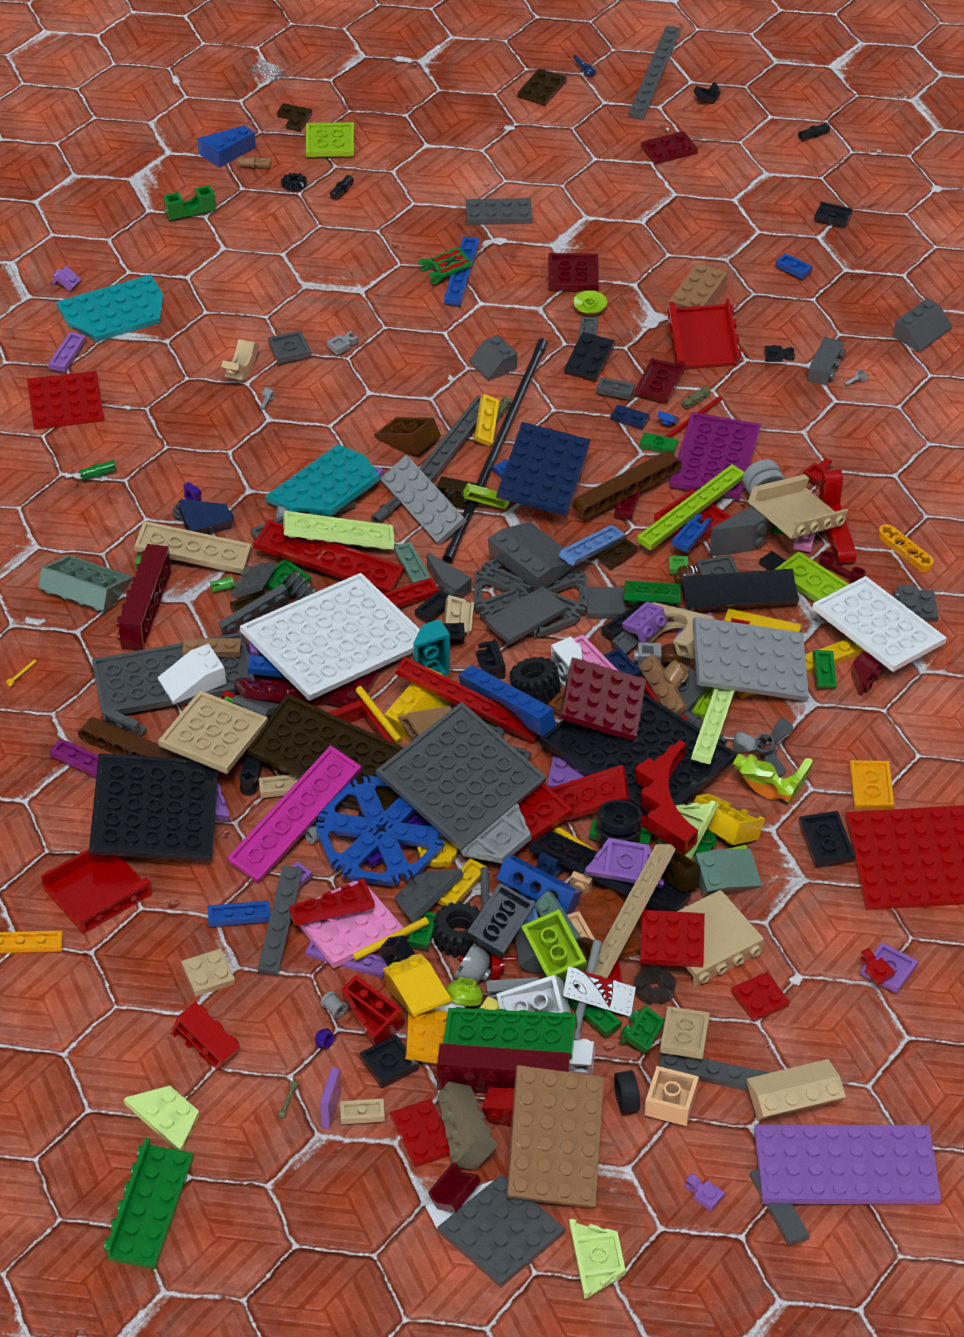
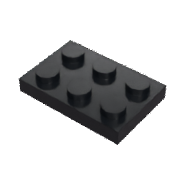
(589, 357)
(826, 838)

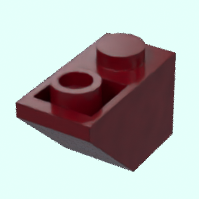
(865, 672)

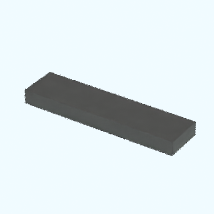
(784, 1217)

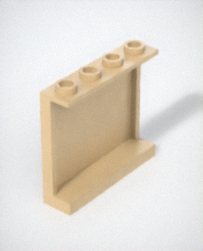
(794, 507)
(727, 937)

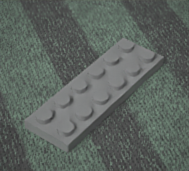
(423, 499)

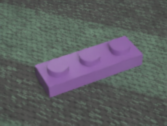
(67, 352)

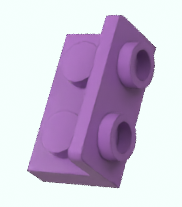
(646, 621)

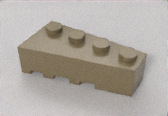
(465, 1126)

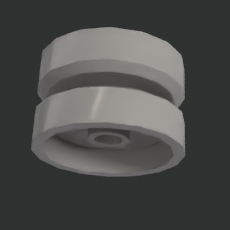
(761, 473)

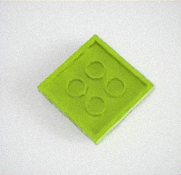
(330, 139)

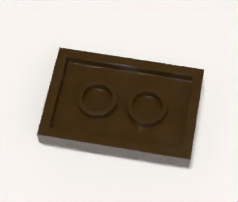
(542, 87)

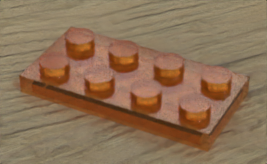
(600, 912)

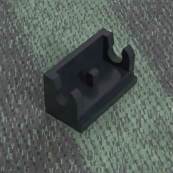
(491, 659)

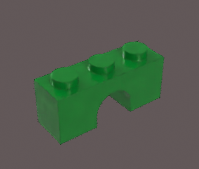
(202, 202)

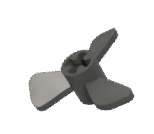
(744, 743)

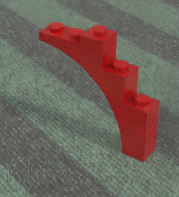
(664, 818)

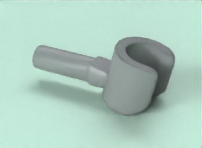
(860, 375)
(268, 394)

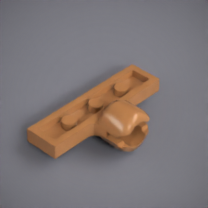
(666, 681)

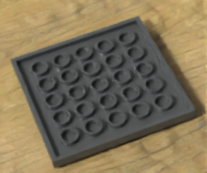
(461, 775)

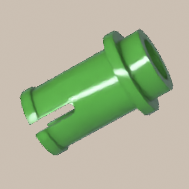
(222, 584)

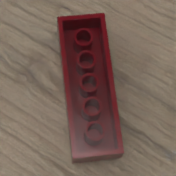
(144, 597)
(491, 1066)

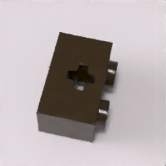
(682, 872)

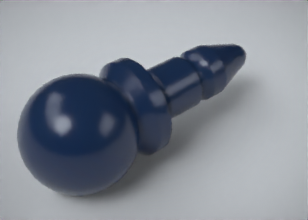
(588, 70)

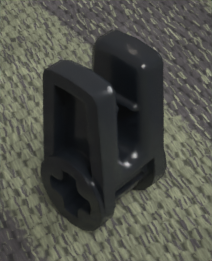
(250, 776)

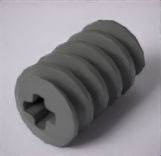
(297, 586)

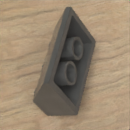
(922, 325)

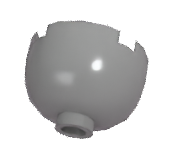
(474, 965)

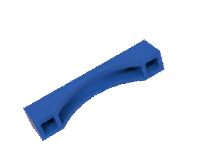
(533, 713)

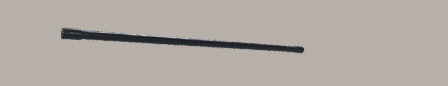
(539, 350)

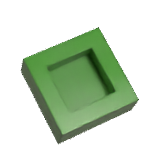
(675, 562)

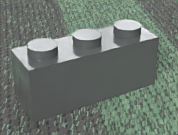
(826, 361)

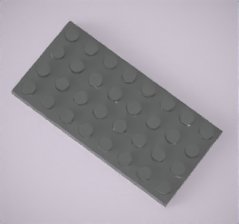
(131, 681)

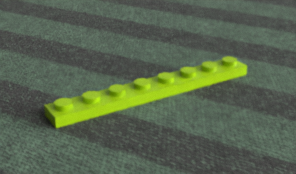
(690, 507)

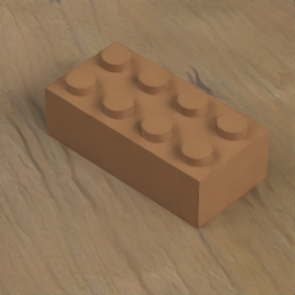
(701, 287)

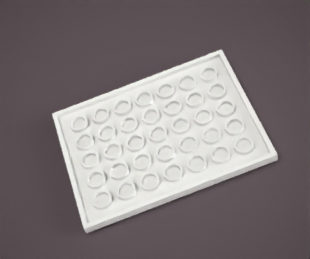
(333, 636)

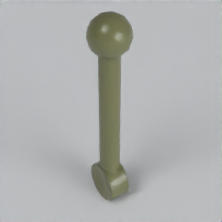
(293, 1085)

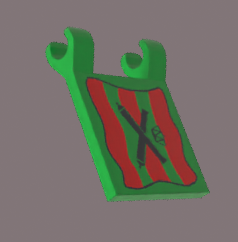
(446, 264)

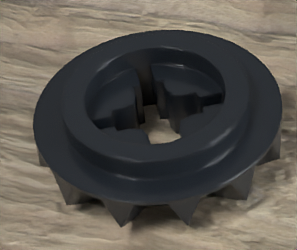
(293, 181)

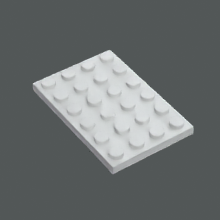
(879, 623)

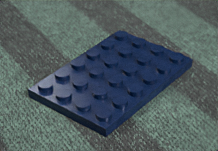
(543, 468)

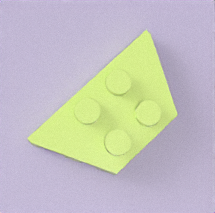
(699, 816)
(165, 1113)
(597, 1256)

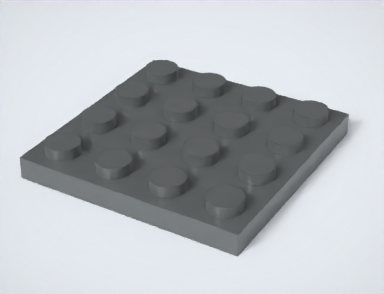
(500, 1231)

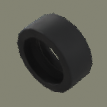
(627, 1091)

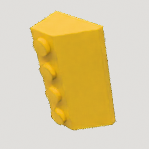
(413, 700)

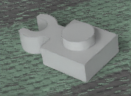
(341, 344)

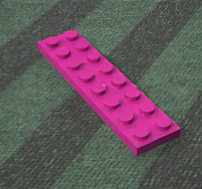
(293, 814)

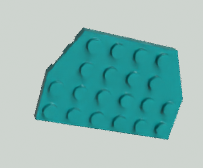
(114, 309)
(326, 483)

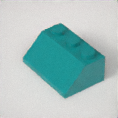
(432, 647)

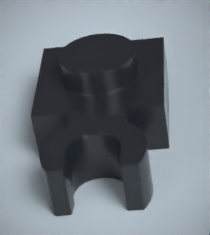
(777, 354)

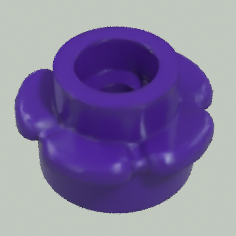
(324, 1038)

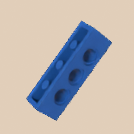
(509, 875)

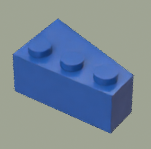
(226, 145)

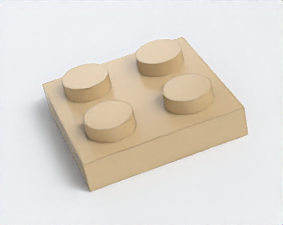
(208, 972)

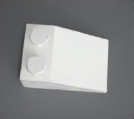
(562, 654)
(193, 672)
(536, 996)

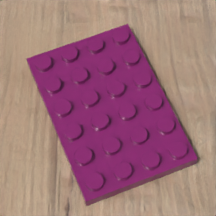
(711, 447)

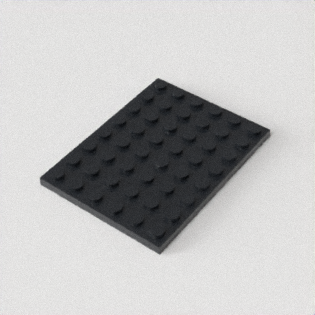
(657, 730)

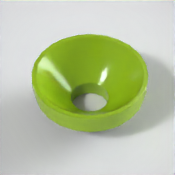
(465, 992)

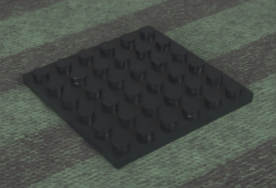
(153, 808)

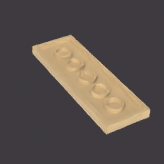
(195, 547)

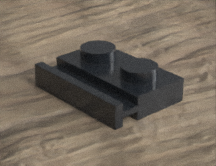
(833, 214)

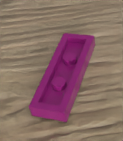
(75, 756)

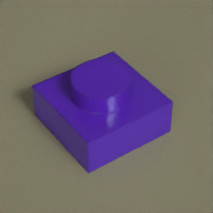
(192, 492)

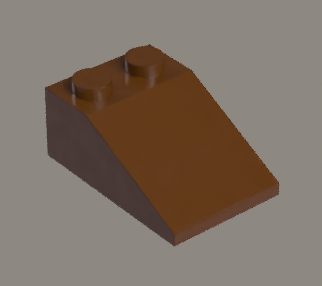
(410, 434)

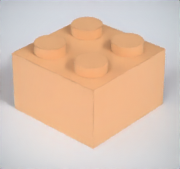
(671, 1096)

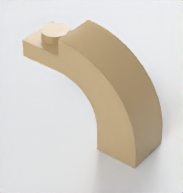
(242, 361)

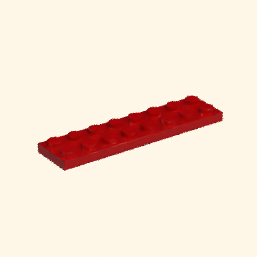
(328, 557)

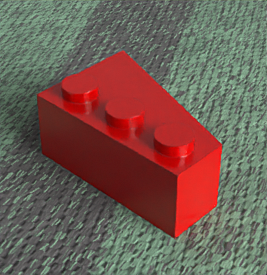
(205, 1035)
(499, 1105)

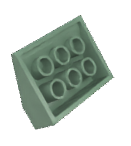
(83, 582)

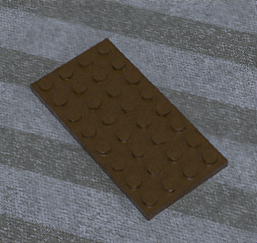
(302, 733)

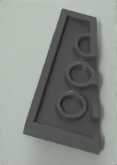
(263, 605)

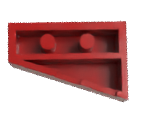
(372, 1010)

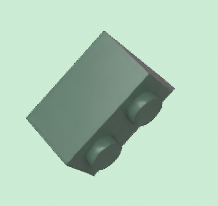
(727, 871)

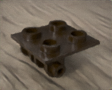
(453, 490)

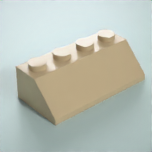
(795, 1089)

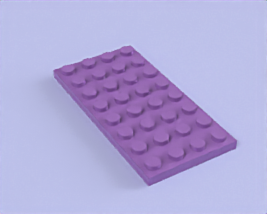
(846, 1164)

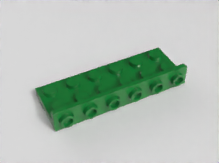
(511, 1029)
(148, 1205)

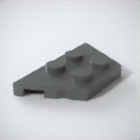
(425, 891)

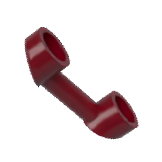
(827, 561)

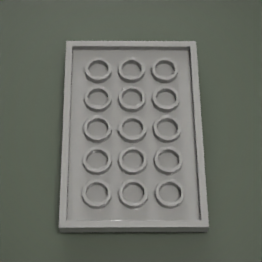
(750, 658)

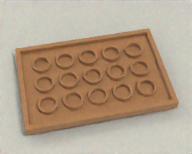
(555, 1137)

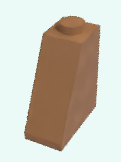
(418, 722)

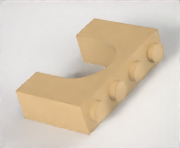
(678, 619)

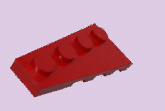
(343, 902)

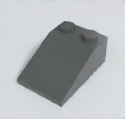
(739, 533)

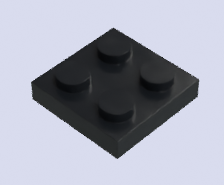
(387, 1061)

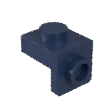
(550, 865)

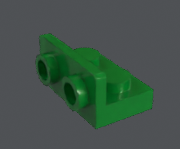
(642, 1029)

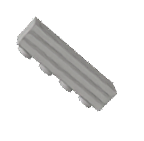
(497, 986)

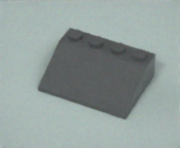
(529, 554)

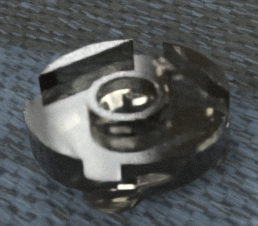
(654, 975)

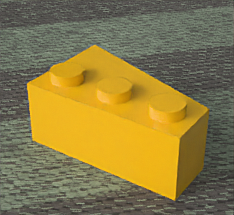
(731, 824)

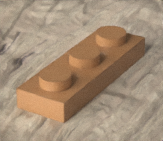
(221, 646)

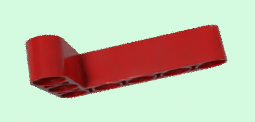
(840, 536)

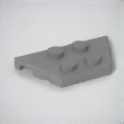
(501, 838)

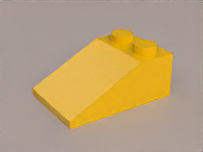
(415, 984)

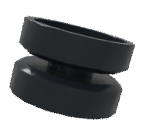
(619, 821)

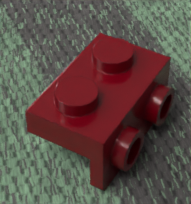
(453, 1188)

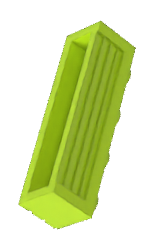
(484, 496)

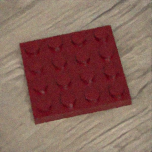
(602, 699)

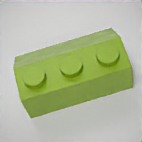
(554, 945)

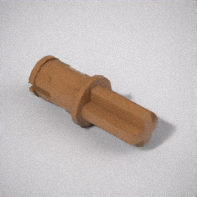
(254, 162)

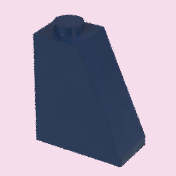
(205, 516)

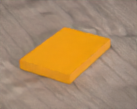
(871, 785)

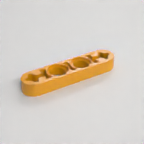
(890, 535)

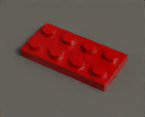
(590, 792)

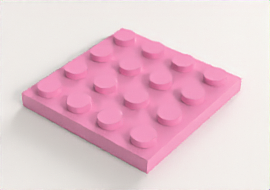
(343, 935)

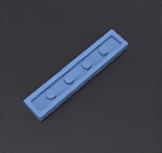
(591, 545)

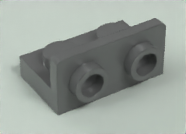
(123, 722)

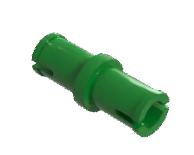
(97, 470)

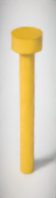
(10, 682)

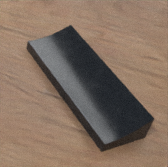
(740, 591)

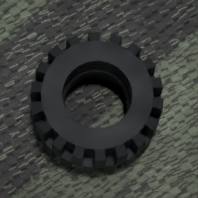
(536, 678)
(450, 918)

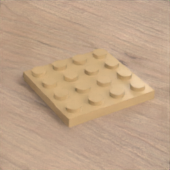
(213, 731)

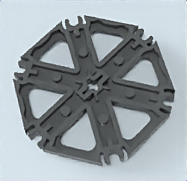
(516, 588)

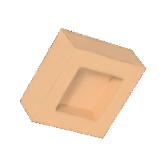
(581, 882)

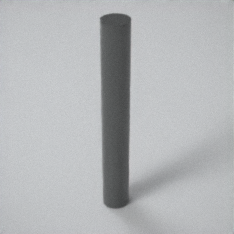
(484, 886)

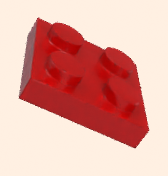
(760, 996)

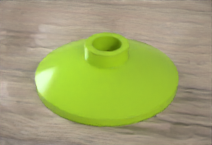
(590, 302)

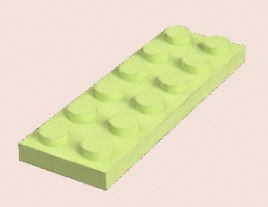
(338, 530)

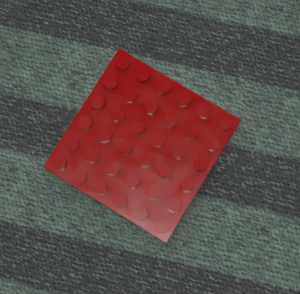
(909, 856)

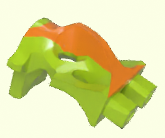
(764, 779)

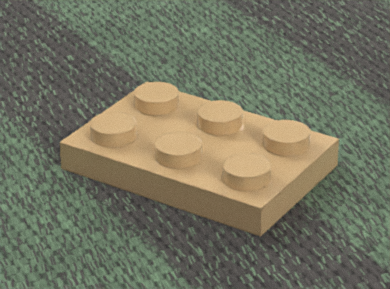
(684, 1032)

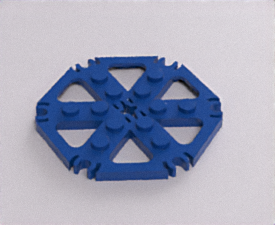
(369, 839)

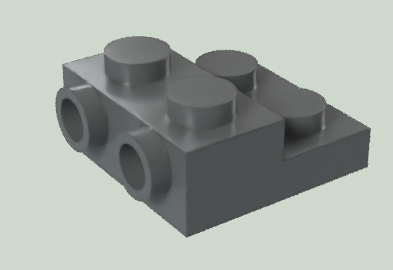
(918, 601)

